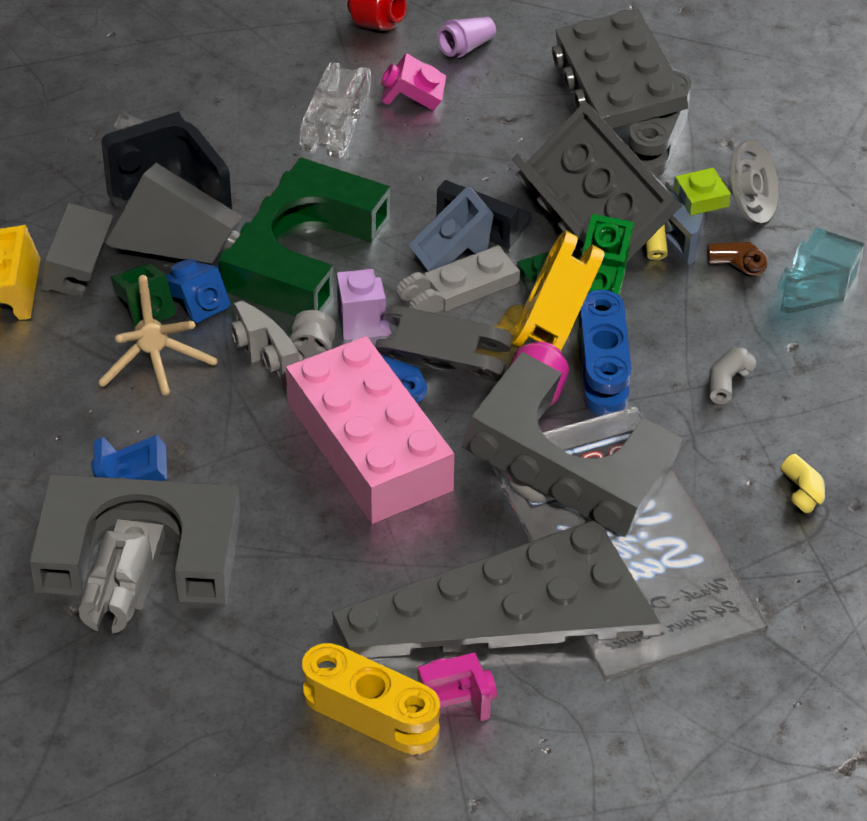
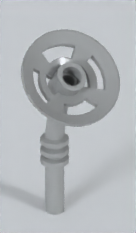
(751, 182)

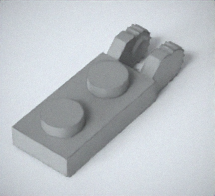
(459, 281)

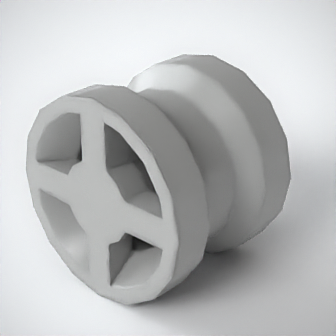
(312, 333)

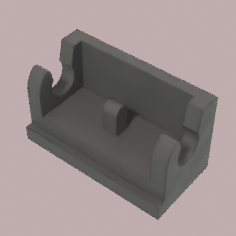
(75, 249)

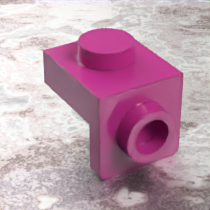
(414, 80)
(460, 681)

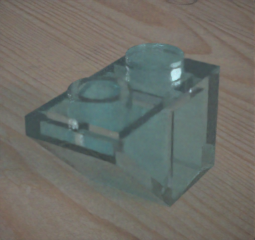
(821, 271)

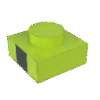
(702, 191)

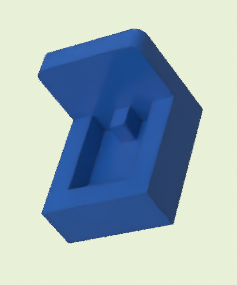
(199, 287)
(138, 461)

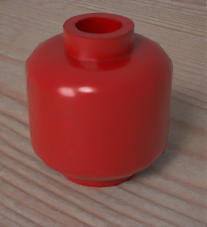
(377, 14)

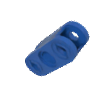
(604, 353)

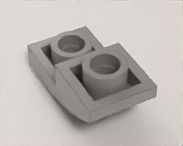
(263, 340)

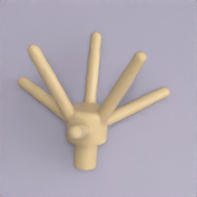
(152, 338)

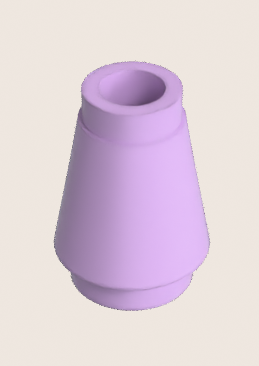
(464, 35)

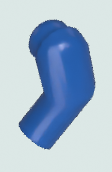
(409, 376)

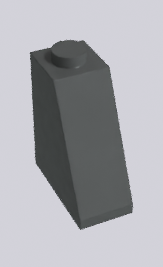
(174, 220)

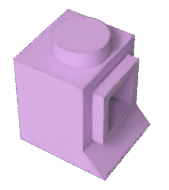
(361, 305)

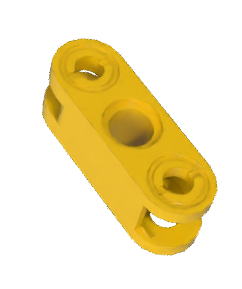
(558, 293)
(400, 711)

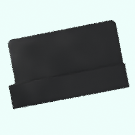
(507, 221)

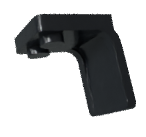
(172, 145)

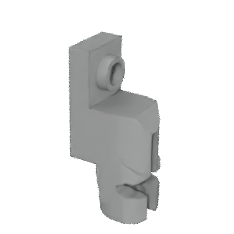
(122, 573)

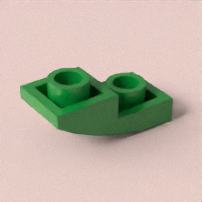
(615, 239)

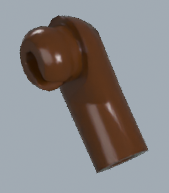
(739, 254)

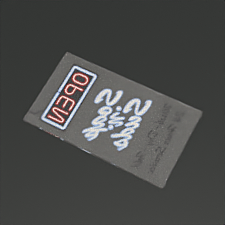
(666, 553)

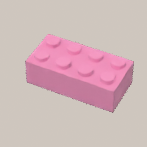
(370, 429)

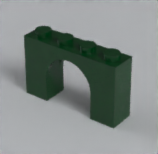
(306, 197)

